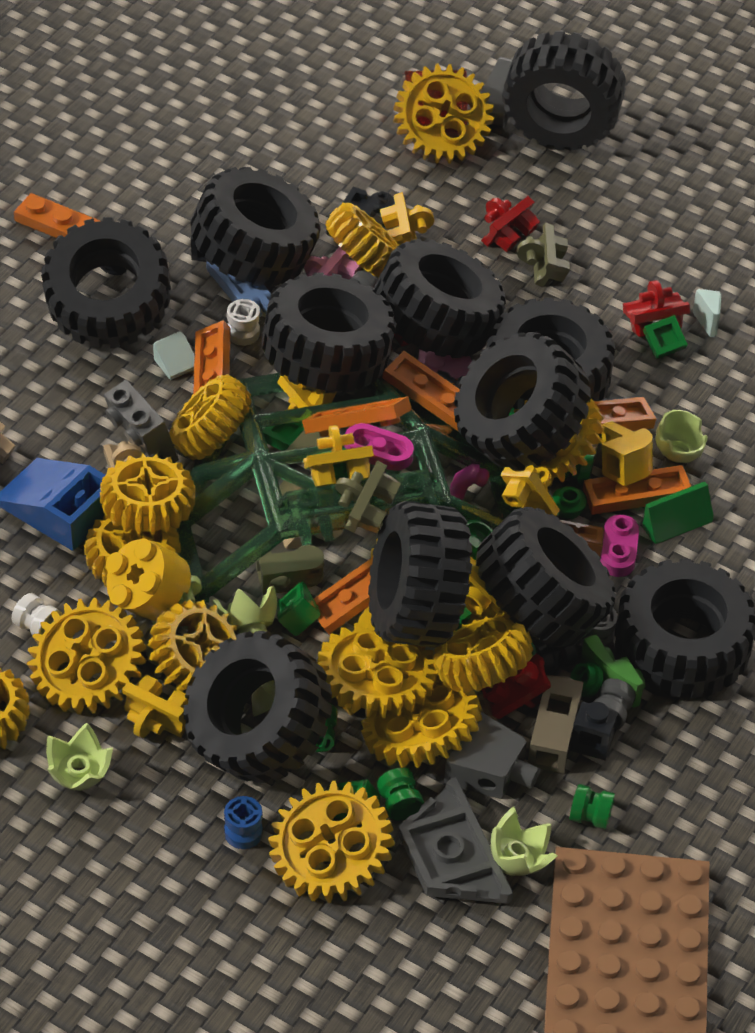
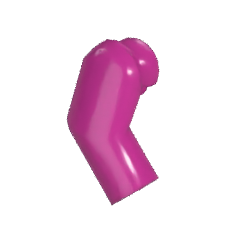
(467, 477)

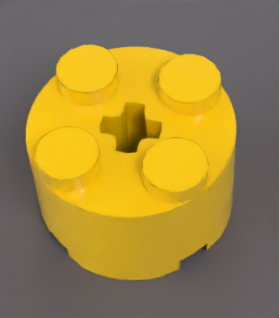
(146, 578)

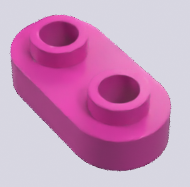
(388, 447)
(620, 545)

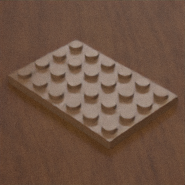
(627, 944)

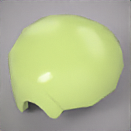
(680, 436)

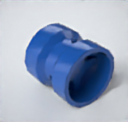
(243, 822)

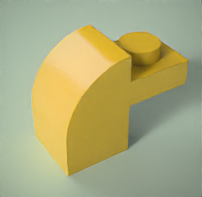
(626, 454)

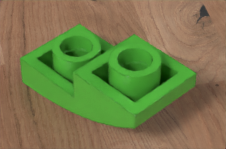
(620, 669)

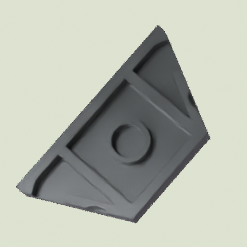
(452, 850)

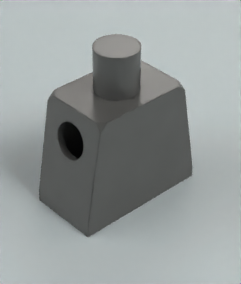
(491, 760)

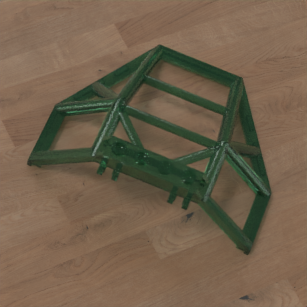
(317, 508)

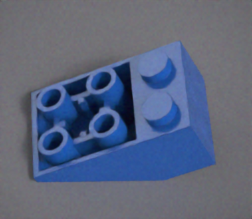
(56, 499)

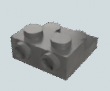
(140, 421)

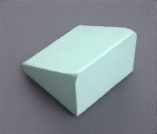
(707, 310)
(174, 355)

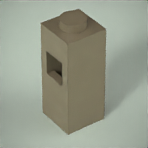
(555, 724)

